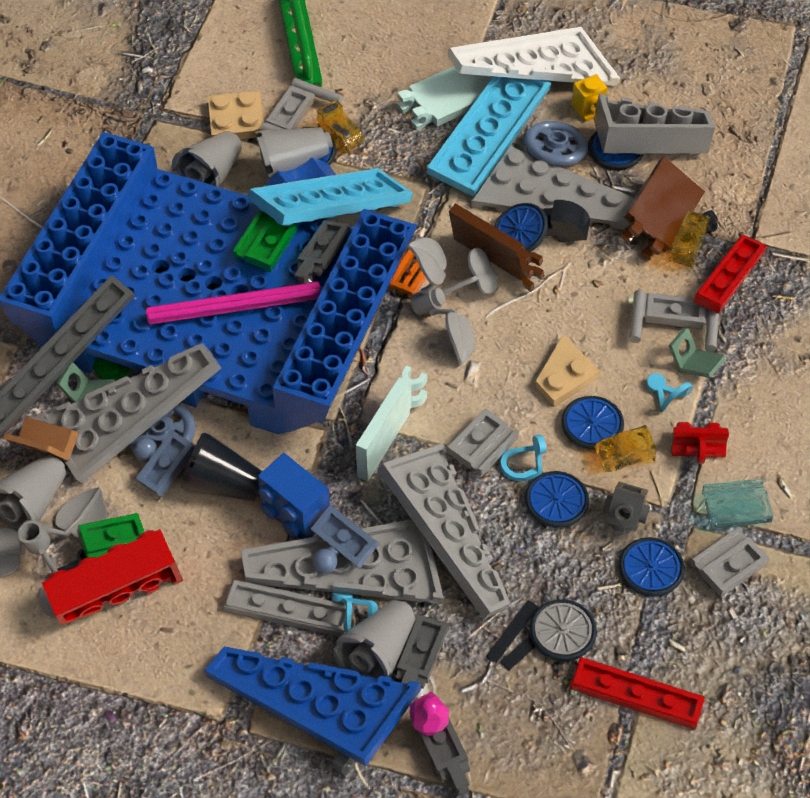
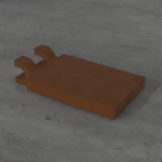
(661, 207)
(497, 245)

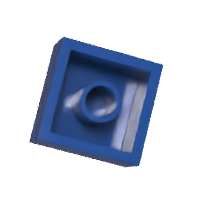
(292, 496)

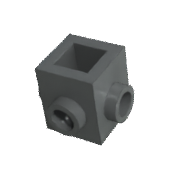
(626, 497)

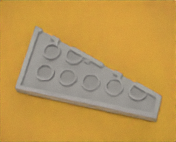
(528, 180)
(128, 407)
(443, 515)
(397, 568)

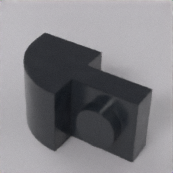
(567, 221)

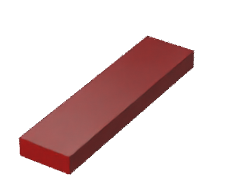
(729, 274)
(637, 693)

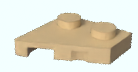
(565, 373)

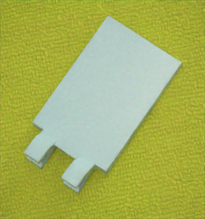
(441, 97)
(388, 422)

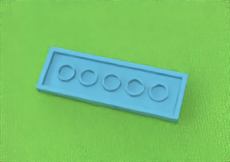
(487, 132)
(329, 196)

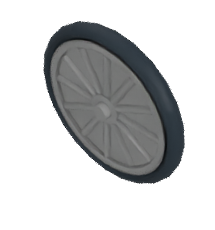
(563, 630)

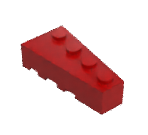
(111, 577)

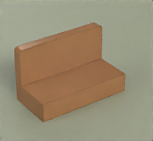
(45, 438)

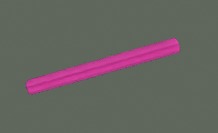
(233, 303)

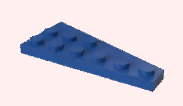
(322, 700)

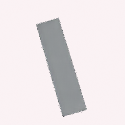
(286, 608)

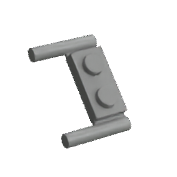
(296, 104)
(674, 312)

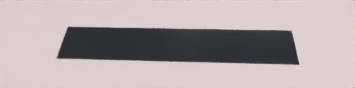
(512, 631)
(518, 653)

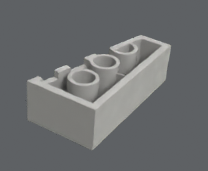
(651, 128)

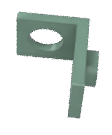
(694, 361)
(84, 384)

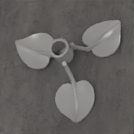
(430, 299)
(79, 510)

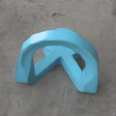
(657, 384)
(538, 446)
(348, 600)

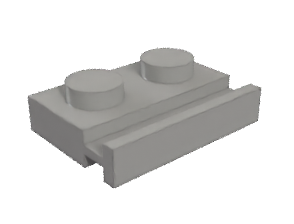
(482, 442)
(730, 561)

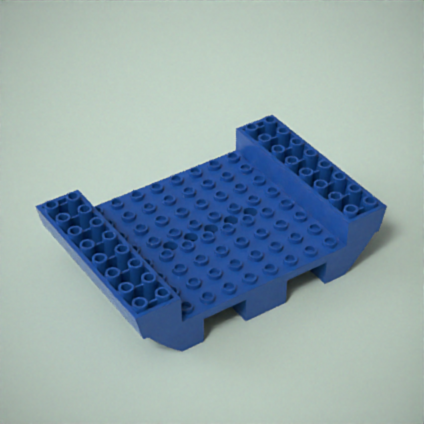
(135, 218)

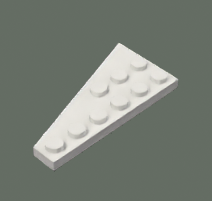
(548, 56)

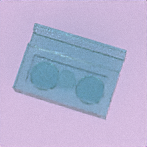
(737, 503)

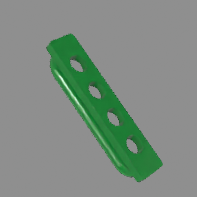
(303, 38)

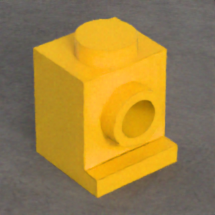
(586, 96)

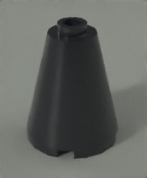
(220, 471)

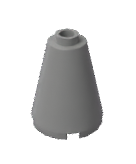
(291, 147)
(208, 159)
(30, 490)
(376, 641)

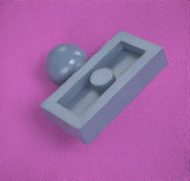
(163, 463)
(343, 538)

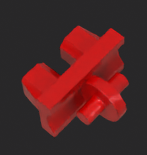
(699, 441)

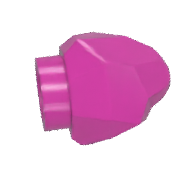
(429, 714)

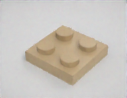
(236, 113)

